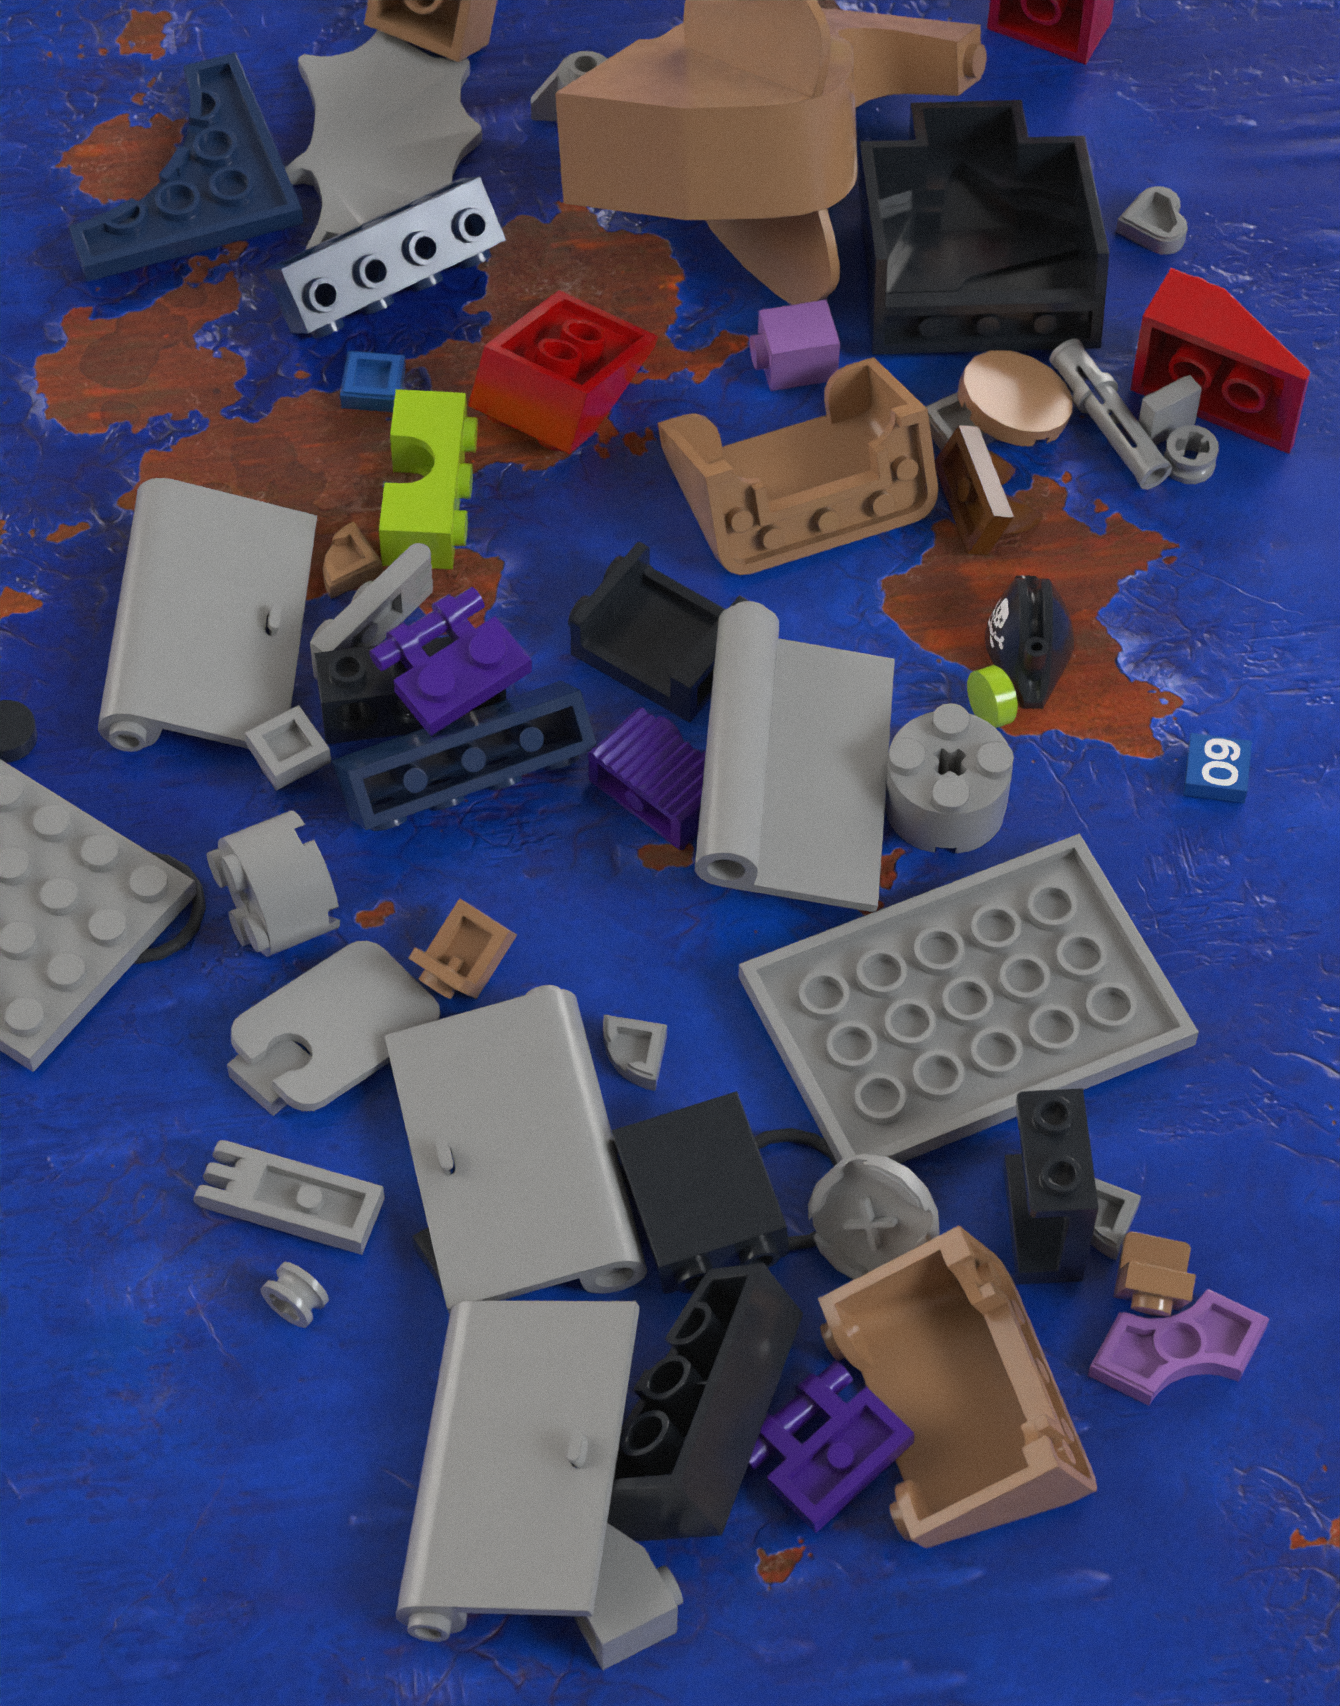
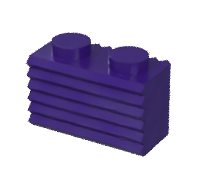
(652, 775)

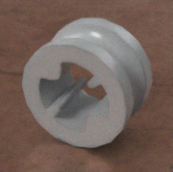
(1196, 439)
(294, 1294)

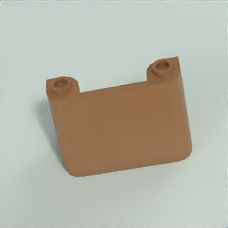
(811, 482)
(966, 1373)

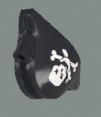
(1030, 638)

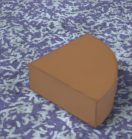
(349, 561)

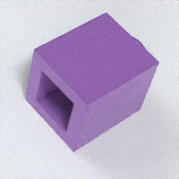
(796, 345)

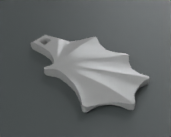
(381, 131)

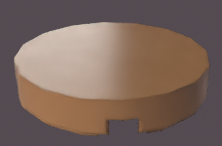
(1015, 397)

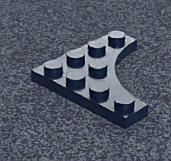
(209, 194)

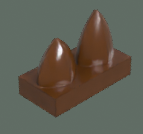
(974, 491)

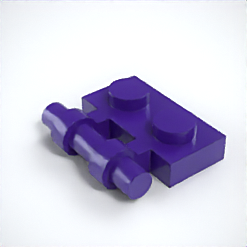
(460, 675)
(837, 1458)

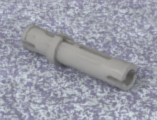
(1076, 367)

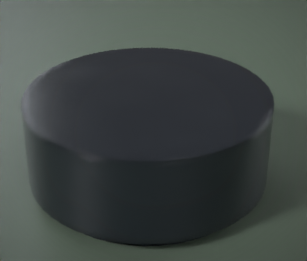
(17, 731)

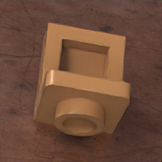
(463, 952)
(1154, 1274)

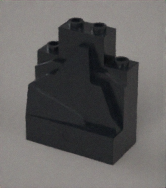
(981, 234)

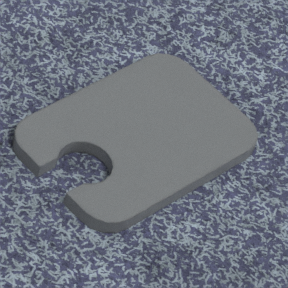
(340, 1018)

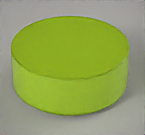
(992, 696)

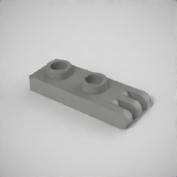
(378, 604)
(290, 1196)

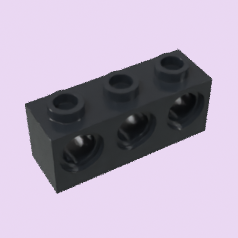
(362, 700)

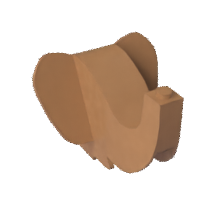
(751, 123)

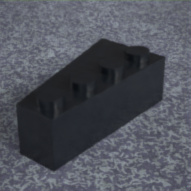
(703, 1407)

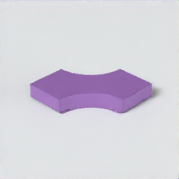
(1151, 1353)

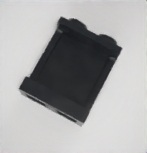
(649, 634)
(1051, 1188)
(701, 1191)

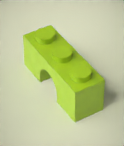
(431, 440)

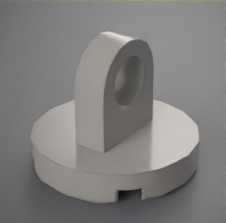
(870, 1213)

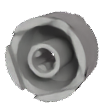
(948, 780)
(275, 884)

